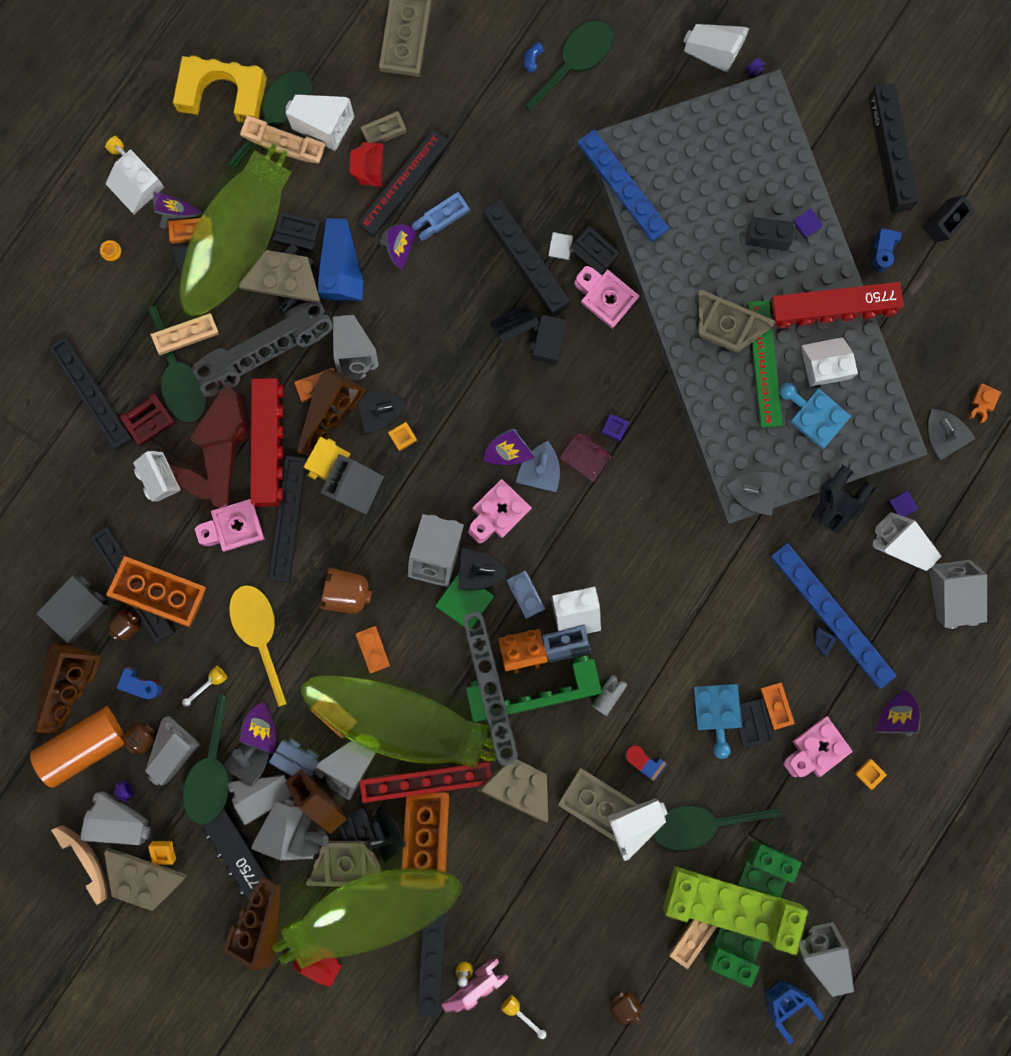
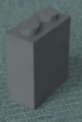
(352, 484)
(73, 609)

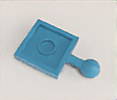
(818, 417)
(718, 709)

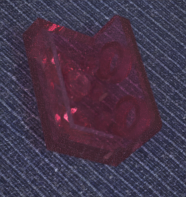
(586, 456)

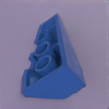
(339, 266)

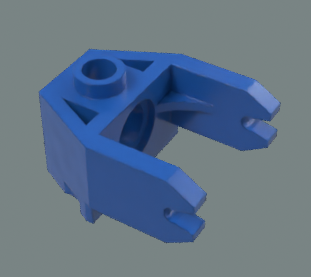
(780, 1012)

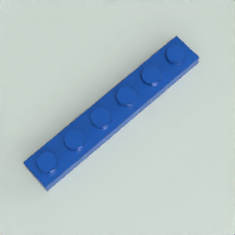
(623, 186)

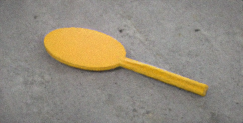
(255, 625)

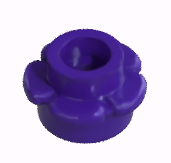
(756, 68)
(123, 791)

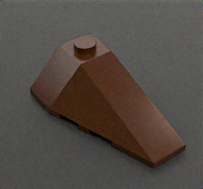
(330, 402)
(64, 678)
(257, 928)

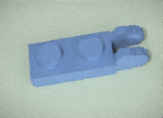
(442, 215)

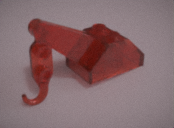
(219, 434)

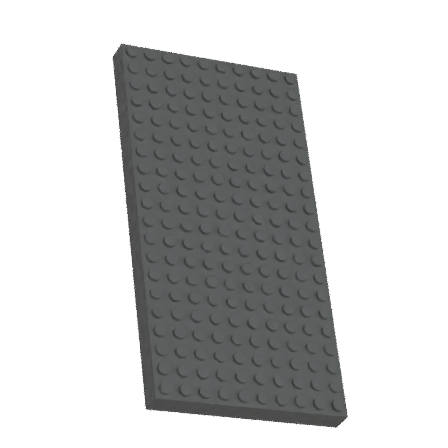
(706, 175)

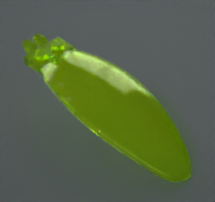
(232, 233)
(397, 721)
(369, 914)

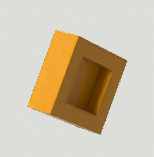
(402, 436)
(870, 774)
(162, 852)

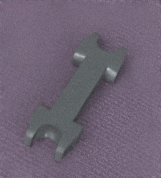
(228, 366)
(502, 720)

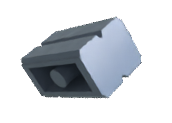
(525, 594)
(567, 644)
(292, 758)

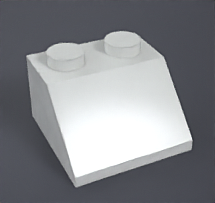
(133, 182)
(828, 362)
(156, 476)

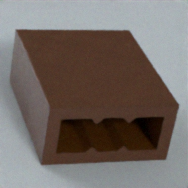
(315, 801)

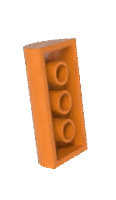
(156, 591)
(77, 748)
(426, 831)

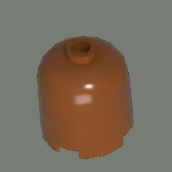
(345, 592)

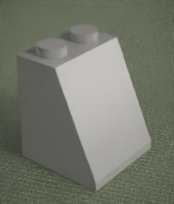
(435, 550)
(959, 593)

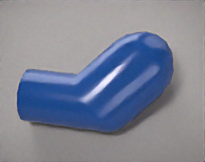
(530, 57)

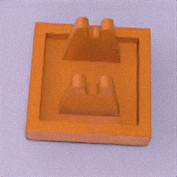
(523, 650)

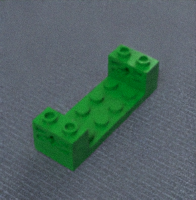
(586, 684)
(733, 952)

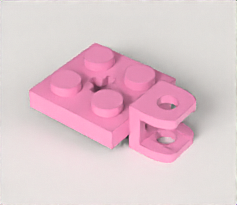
(598, 288)
(488, 517)
(221, 528)
(808, 755)
(477, 987)

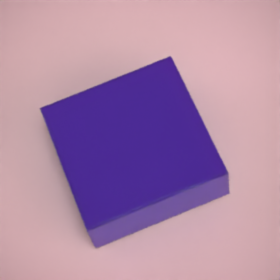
(807, 223)
(615, 427)
(903, 504)

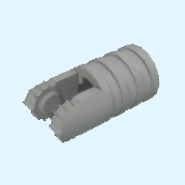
(609, 695)

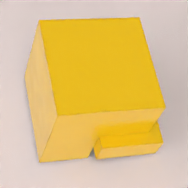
(323, 458)

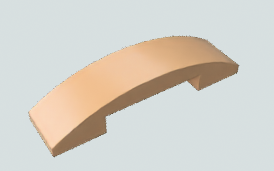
(297, 147)
(66, 838)

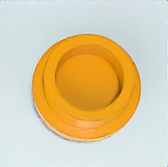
(110, 250)

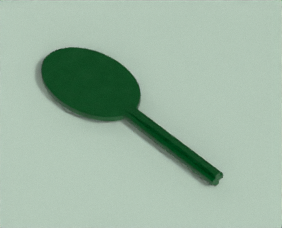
(581, 52)
(275, 104)
(180, 384)
(208, 781)
(694, 826)

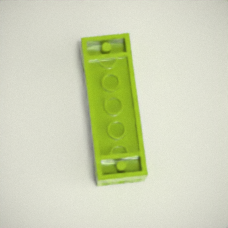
(735, 909)

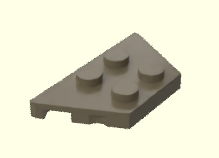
(282, 276)
(729, 323)
(520, 788)
(342, 863)
(139, 880)

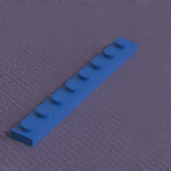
(833, 616)

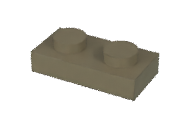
(384, 128)

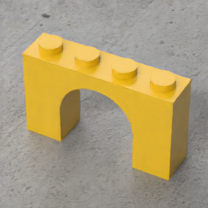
(198, 73)

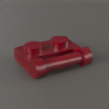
(150, 424)

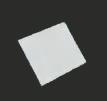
(560, 245)

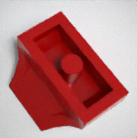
(367, 163)
(322, 971)

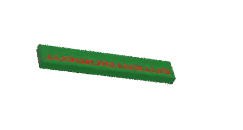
(766, 372)

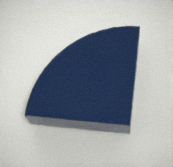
(823, 641)

